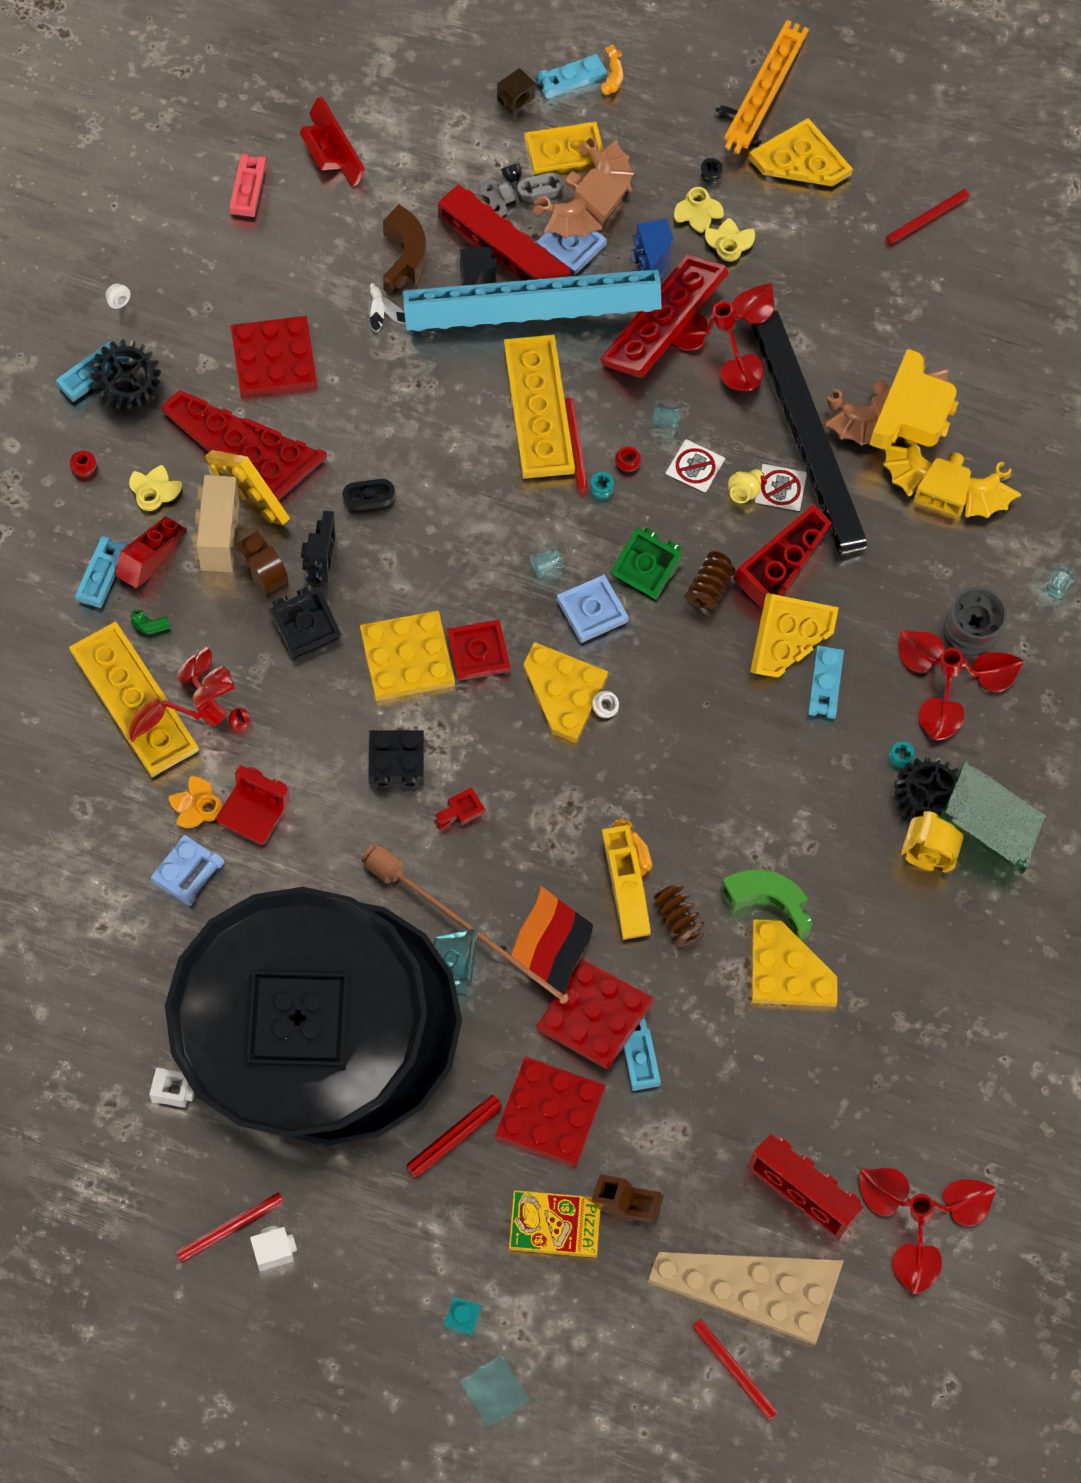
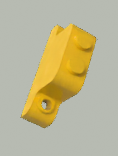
(915, 406)

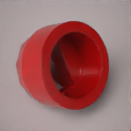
(233, 720)

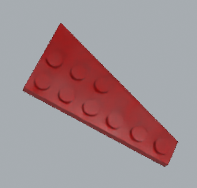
(275, 457)

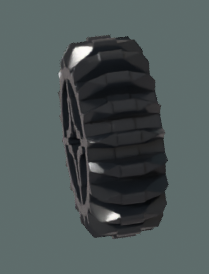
(118, 365)
(909, 789)

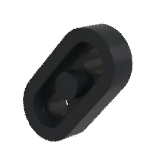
(368, 494)

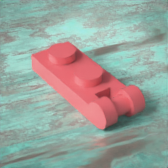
(248, 185)

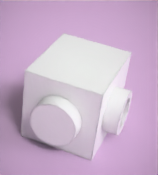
(273, 1247)

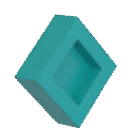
(462, 1316)

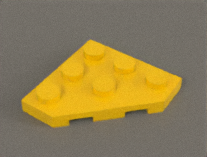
(802, 156)
(250, 484)
(789, 632)
(563, 689)
(787, 969)

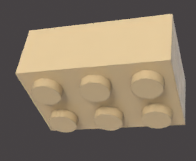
(216, 523)

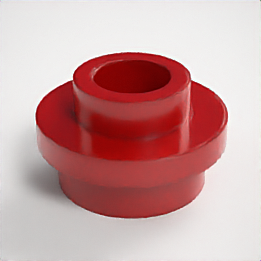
(630, 453)
(83, 469)

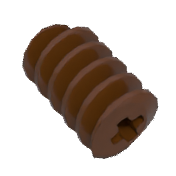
(710, 581)
(678, 915)

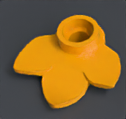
(192, 803)

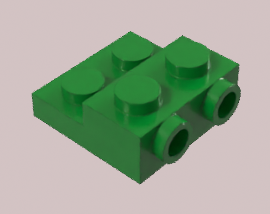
(647, 562)

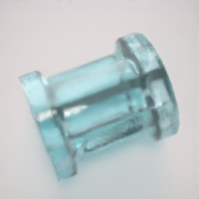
(666, 416)
(546, 561)
(1059, 582)

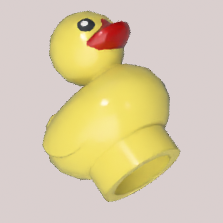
(745, 485)

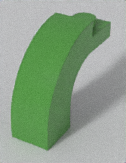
(772, 889)

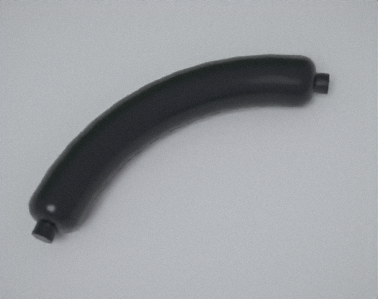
(731, 113)

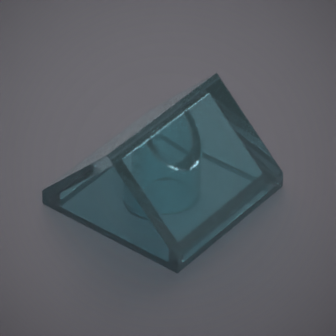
(460, 955)

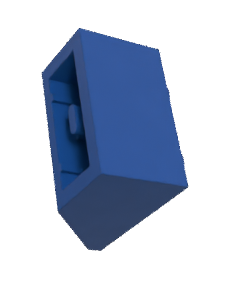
(653, 246)

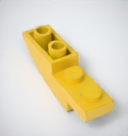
(626, 882)

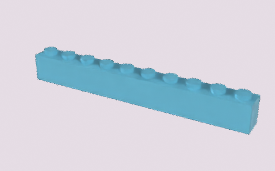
(532, 300)

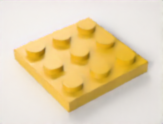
(407, 655)

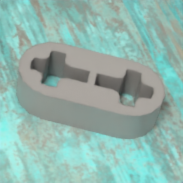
(540, 187)

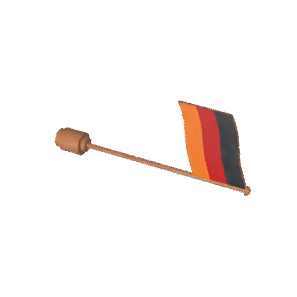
(546, 943)

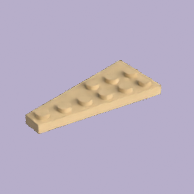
(770, 1291)

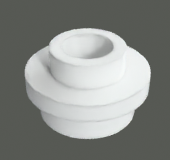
(117, 296)
(610, 699)

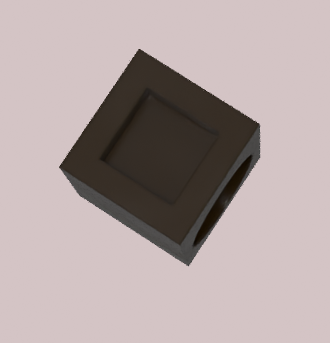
(515, 90)

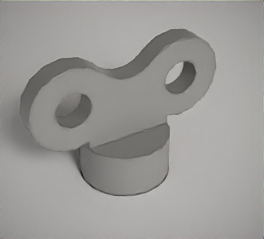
(498, 195)

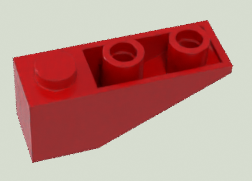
(147, 552)

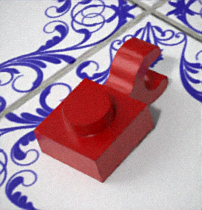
(462, 807)

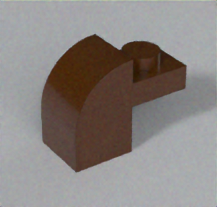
(264, 563)
(625, 1202)

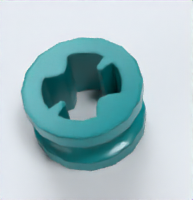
(605, 478)
(908, 751)

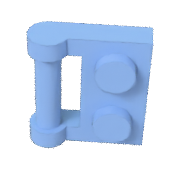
(181, 864)

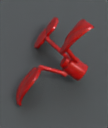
(755, 307)
(922, 649)
(212, 686)
(887, 1188)

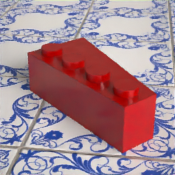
(783, 557)

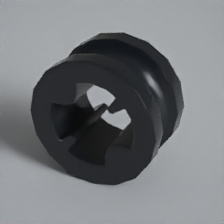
(711, 177)

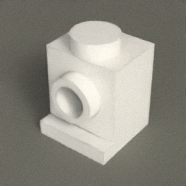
(164, 1081)

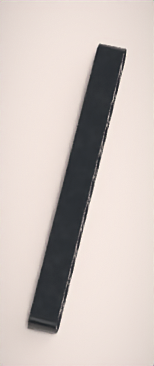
(809, 435)

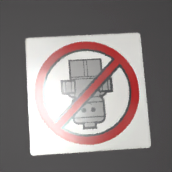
(695, 465)
(783, 487)

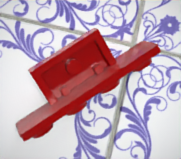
(329, 143)

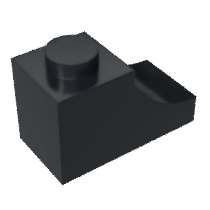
(477, 265)

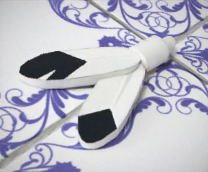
(382, 305)

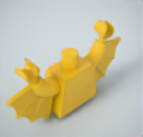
(947, 483)

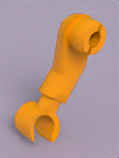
(616, 76)
(641, 848)

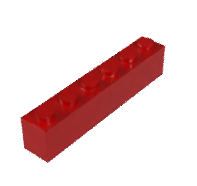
(486, 228)

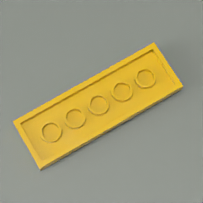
(539, 406)
(124, 688)

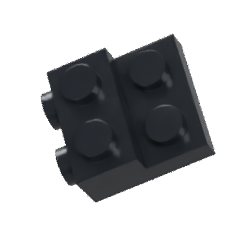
(319, 550)
(304, 620)
(396, 758)

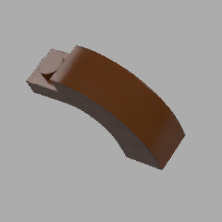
(408, 233)

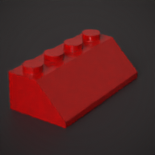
(805, 1186)

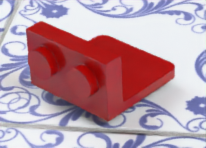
(254, 805)

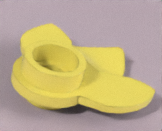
(698, 213)
(729, 238)
(154, 485)

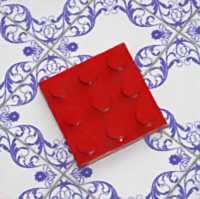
(273, 355)
(597, 1015)
(550, 1111)

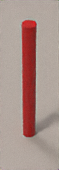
(927, 216)
(576, 446)
(229, 1227)
(735, 1369)

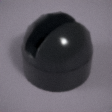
(512, 172)

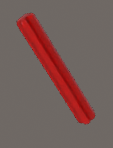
(454, 1135)

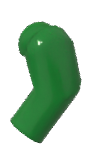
(148, 625)

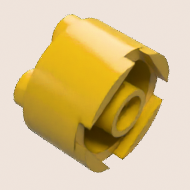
(932, 843)

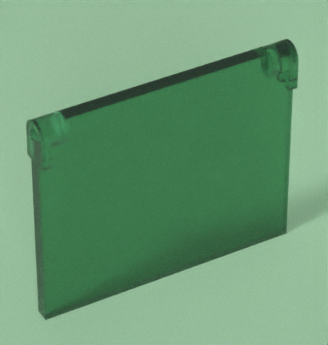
(993, 817)

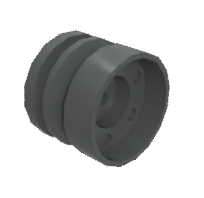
(980, 608)

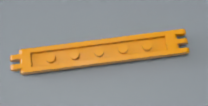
(765, 87)

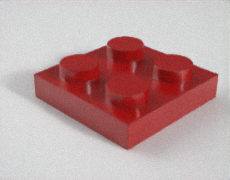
(478, 650)

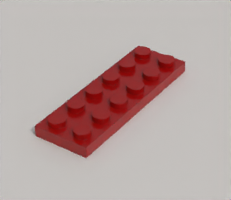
(654, 331)

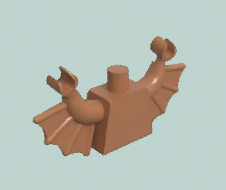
(594, 194)
(859, 422)

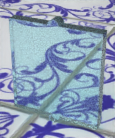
(495, 1391)

